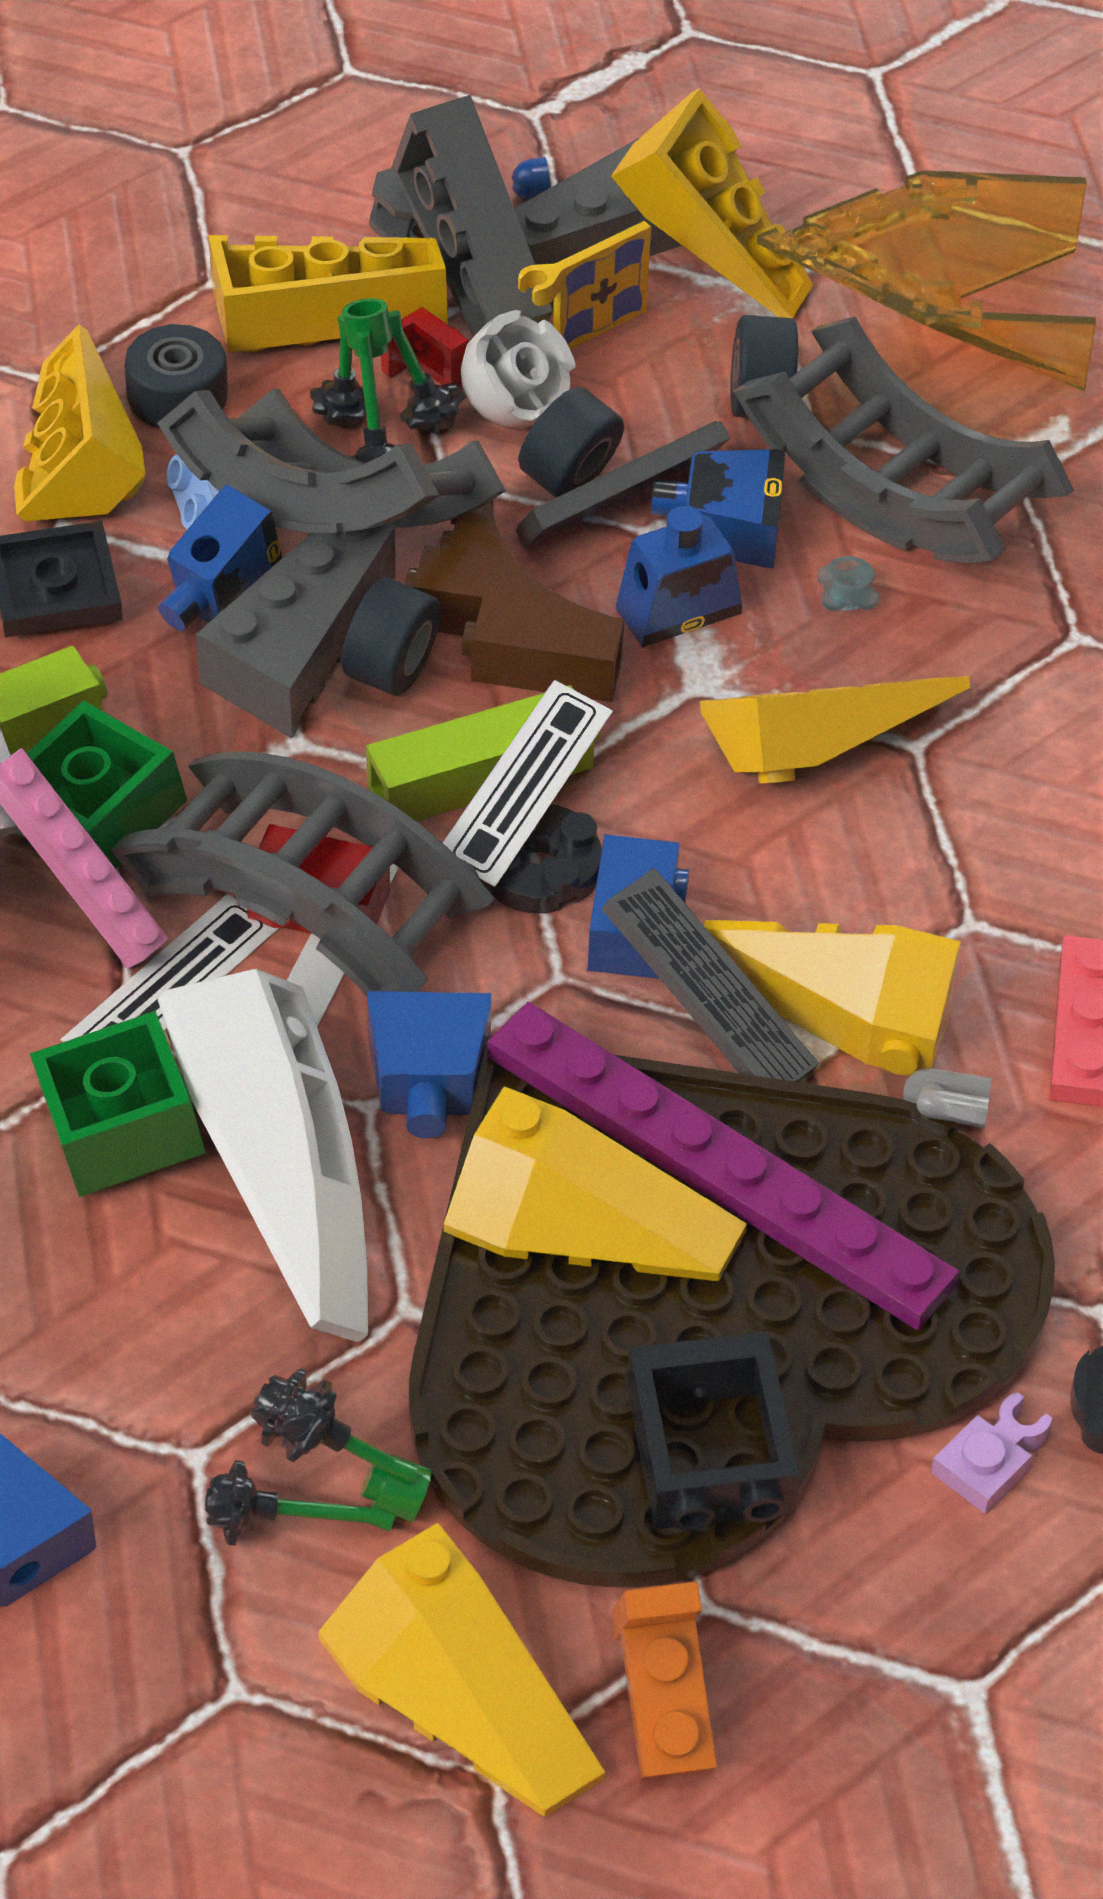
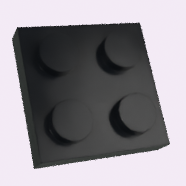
(57, 579)

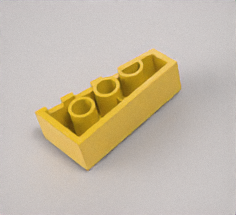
(296, 293)

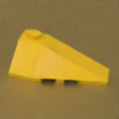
(698, 193)
(82, 441)
(808, 728)
(864, 993)
(567, 1190)
(448, 1659)

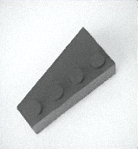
(464, 204)
(583, 213)
(292, 623)

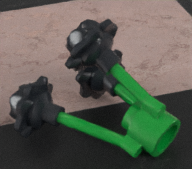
(343, 402)
(305, 1422)

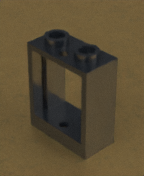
(707, 1372)

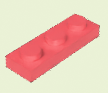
(1079, 1024)

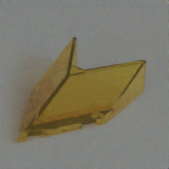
(947, 240)

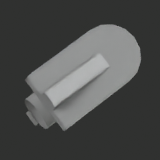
(949, 1095)

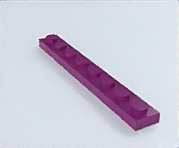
(724, 1165)

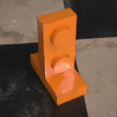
(665, 1679)

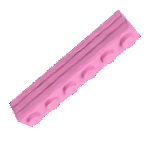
(77, 861)

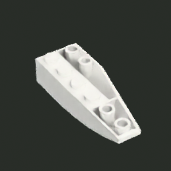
(281, 1131)

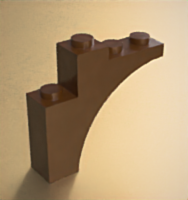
(510, 620)

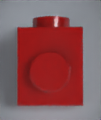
(435, 345)

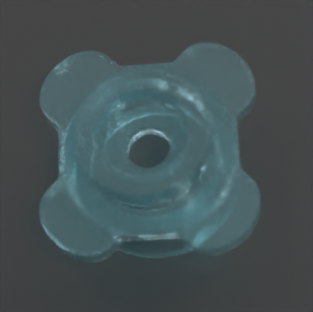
(848, 584)

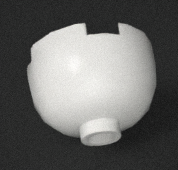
(515, 369)

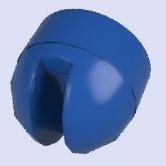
(531, 178)

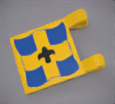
(595, 285)

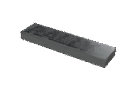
(619, 484)
(707, 981)

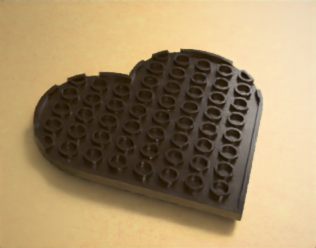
(528, 1358)

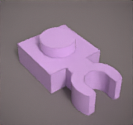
(990, 1459)

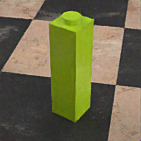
(43, 694)
(449, 761)

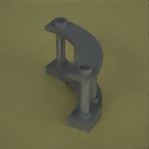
(313, 485)
(874, 500)
(272, 885)

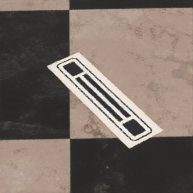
(526, 780)
(200, 953)

